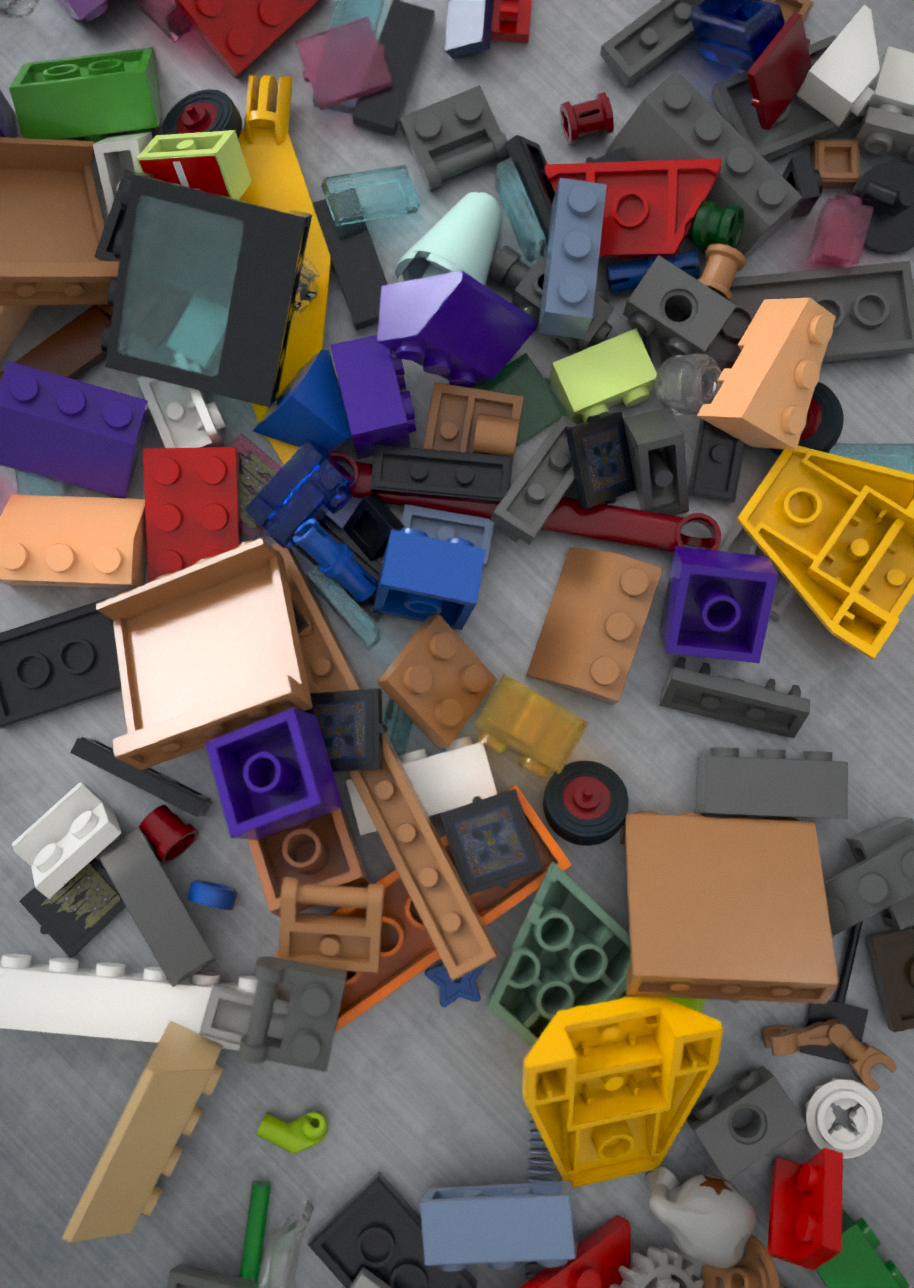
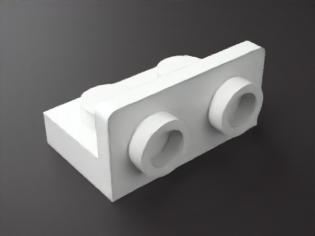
(67, 838)

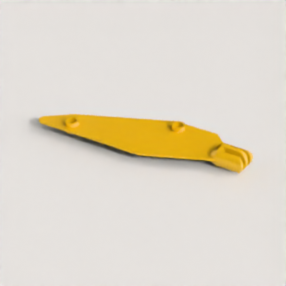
(281, 186)

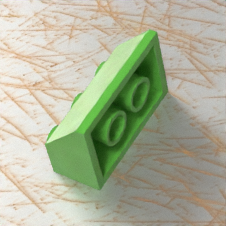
(88, 96)

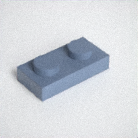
(448, 525)

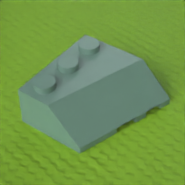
(560, 959)

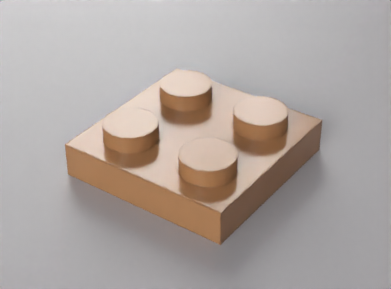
(437, 681)

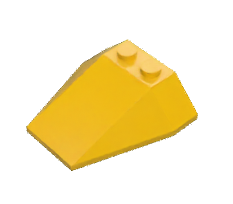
(839, 540)
(617, 1083)

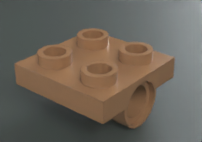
(473, 421)

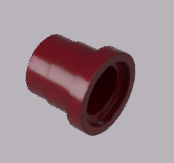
(167, 833)

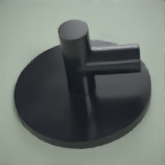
(891, 193)

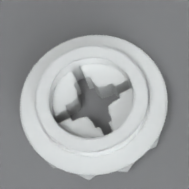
(865, 1117)

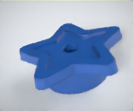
(451, 990)

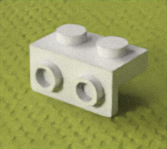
(182, 415)

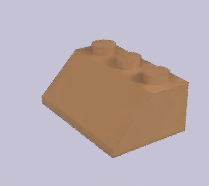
(594, 623)

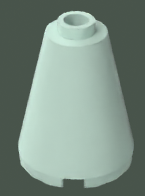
(457, 242)

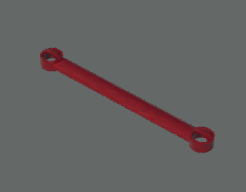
(597, 522)

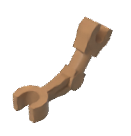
(862, 1056)

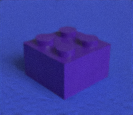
(370, 389)
(717, 604)
(273, 774)

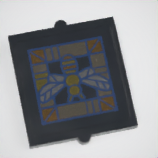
(600, 459)
(351, 728)
(490, 842)

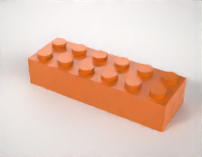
(404, 938)

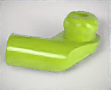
(295, 1135)

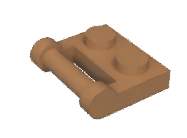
(330, 939)

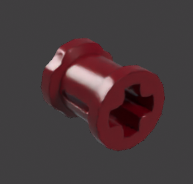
(587, 118)

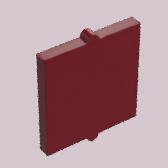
(780, 71)

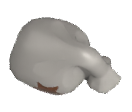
(703, 1214)

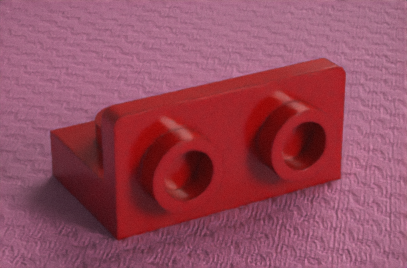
(806, 1209)

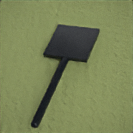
(851, 1016)

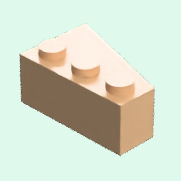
(774, 376)

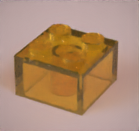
(529, 727)

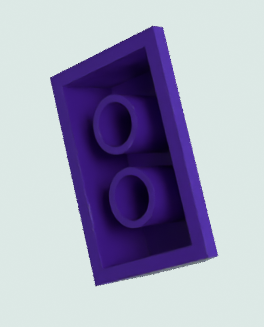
(452, 327)
(70, 430)

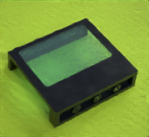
(204, 289)

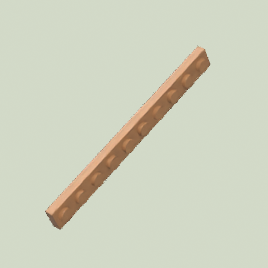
(395, 803)

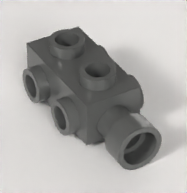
(527, 296)

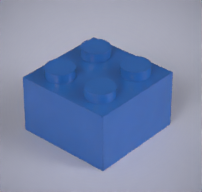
(429, 577)

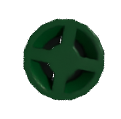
(718, 225)

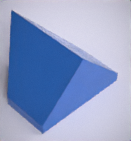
(309, 408)

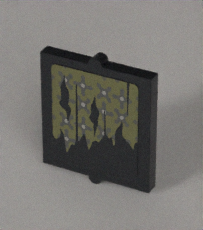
(77, 909)

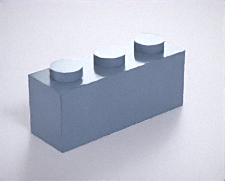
(572, 258)
(499, 1225)

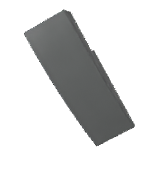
(155, 907)

